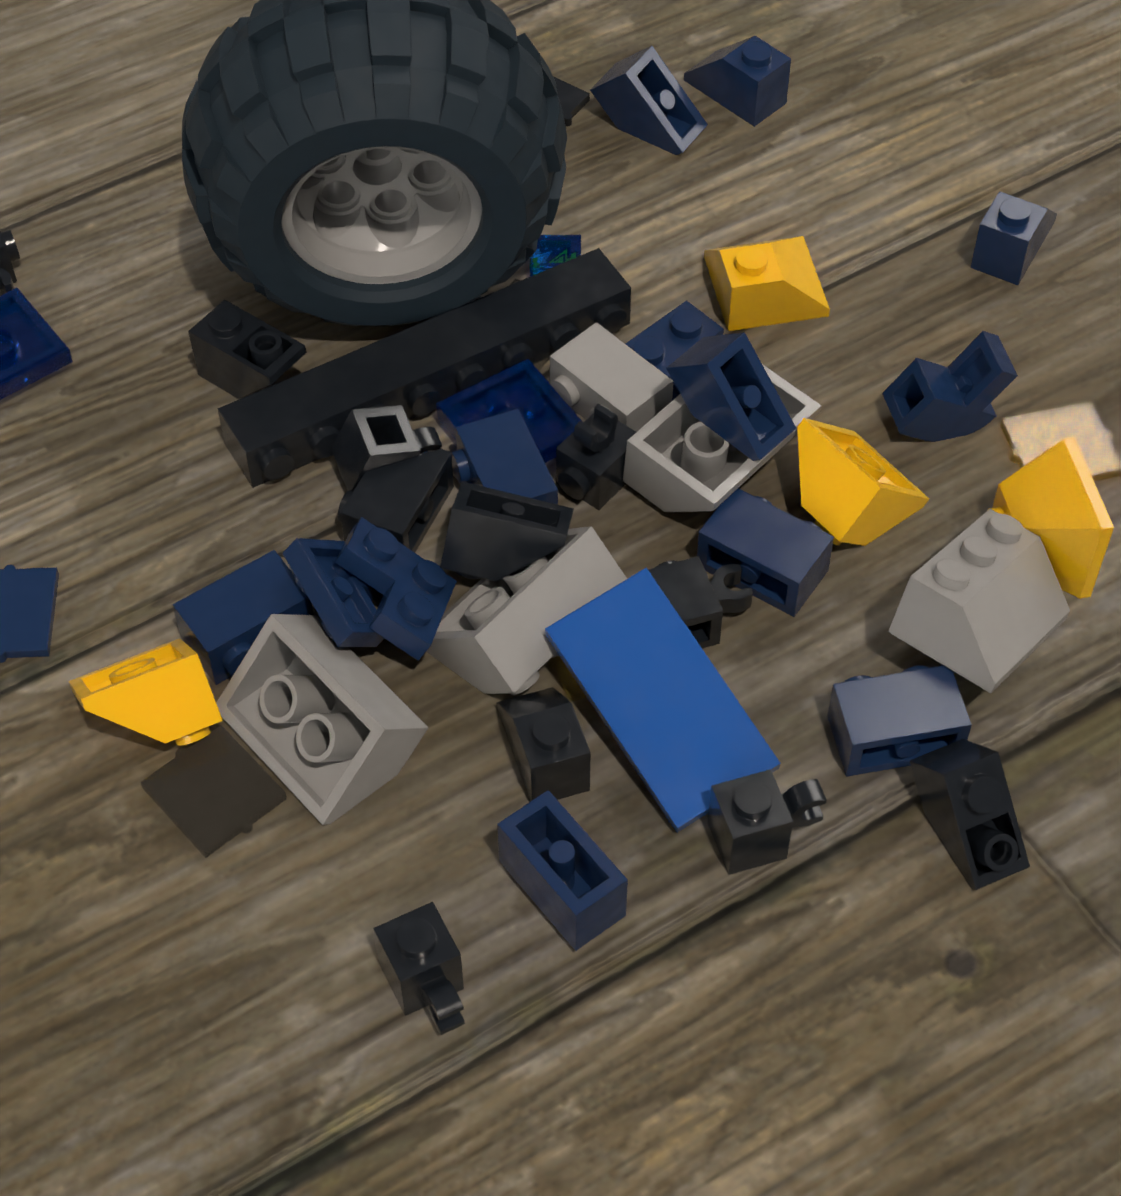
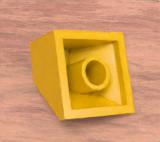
(766, 283)
(851, 485)
(1063, 507)
(154, 694)

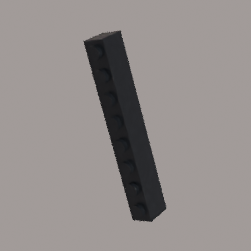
(423, 364)

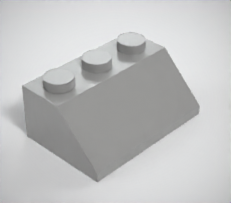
(688, 465)
(983, 601)
(499, 626)
(318, 716)

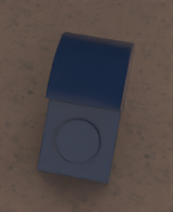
(953, 400)

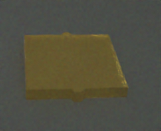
(1038, 431)

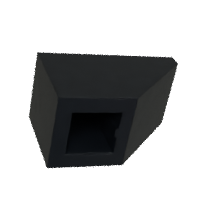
(241, 350)
(971, 810)

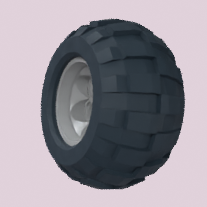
(374, 154)

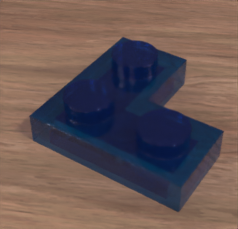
(519, 388)

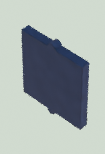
(27, 611)

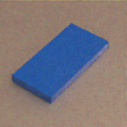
(660, 696)

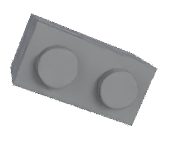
(608, 372)

